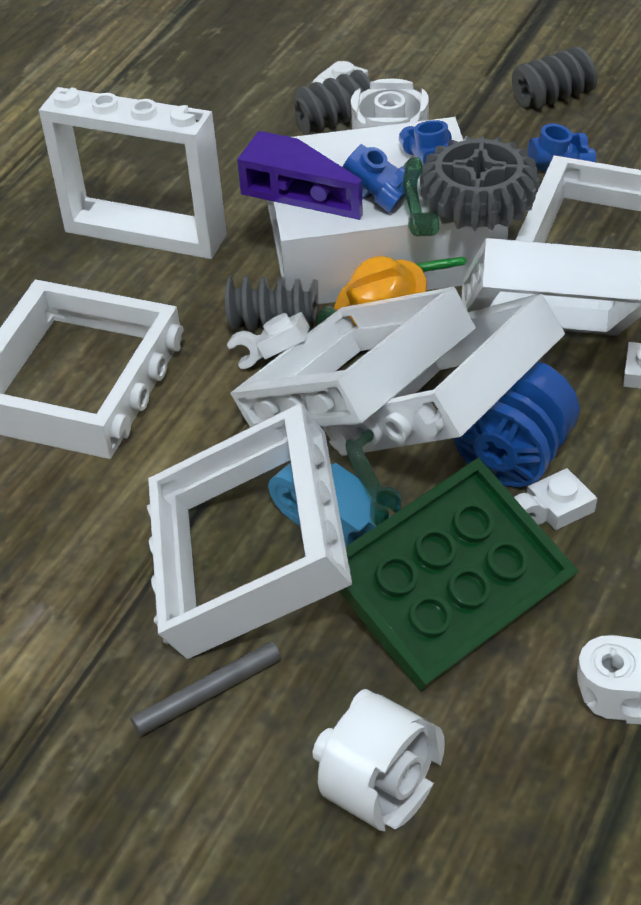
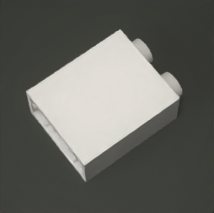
(333, 246)

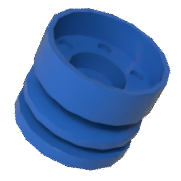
(523, 427)

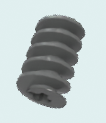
(554, 78)
(328, 100)
(263, 304)

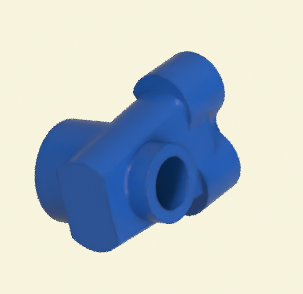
(424, 138)
(559, 142)
(377, 175)

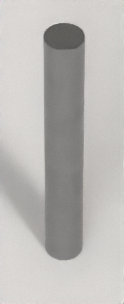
(205, 688)

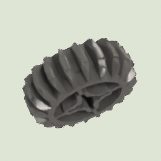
(479, 183)

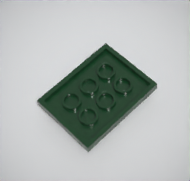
(451, 573)

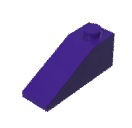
(298, 175)

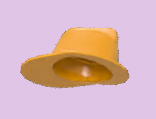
(380, 280)

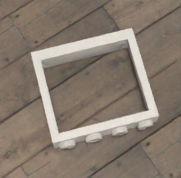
(582, 182)
(127, 223)
(583, 285)
(404, 341)
(490, 361)
(72, 428)
(174, 491)

